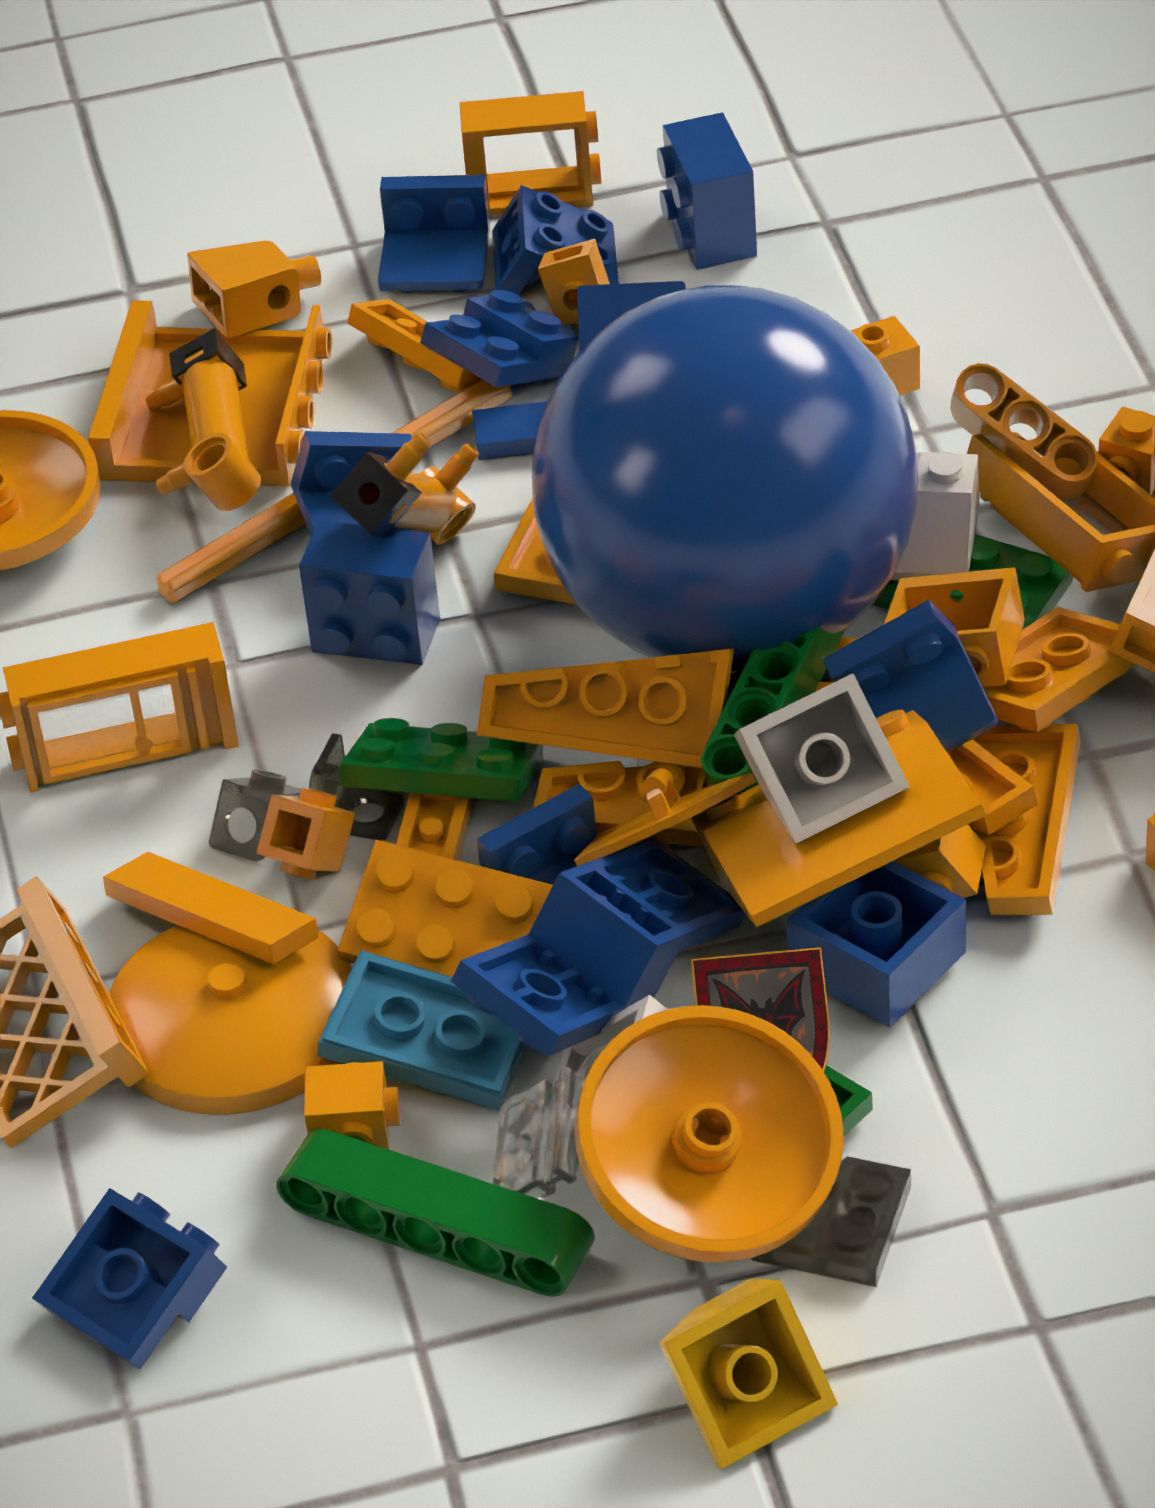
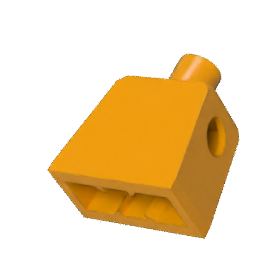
(249, 285)

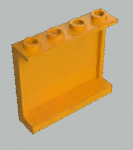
(276, 405)

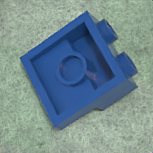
(504, 340)
(131, 1276)

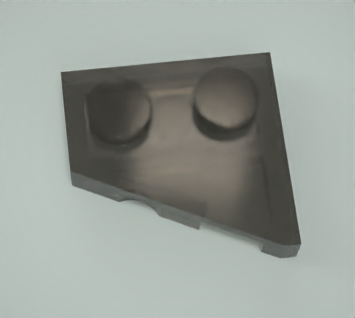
(853, 1226)

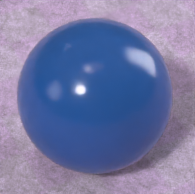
(724, 474)

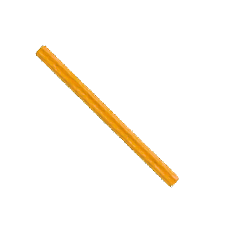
(285, 515)

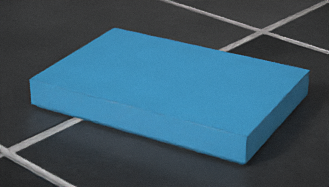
(421, 1032)

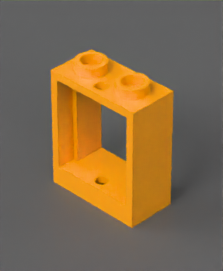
(532, 115)
(985, 619)

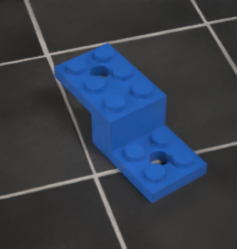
(598, 945)

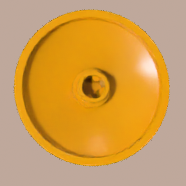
(45, 486)
(225, 1025)
(708, 1133)

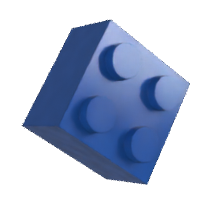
(708, 191)
(370, 593)
(882, 938)

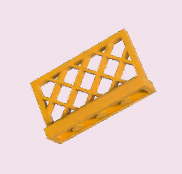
(82, 997)

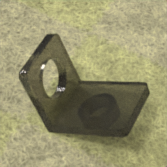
(326, 778)
(250, 793)

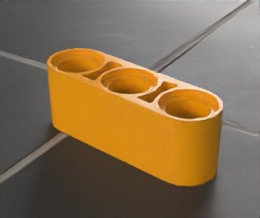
(1015, 405)

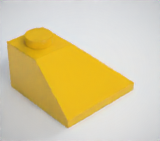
(747, 1369)

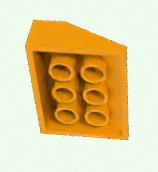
(775, 875)

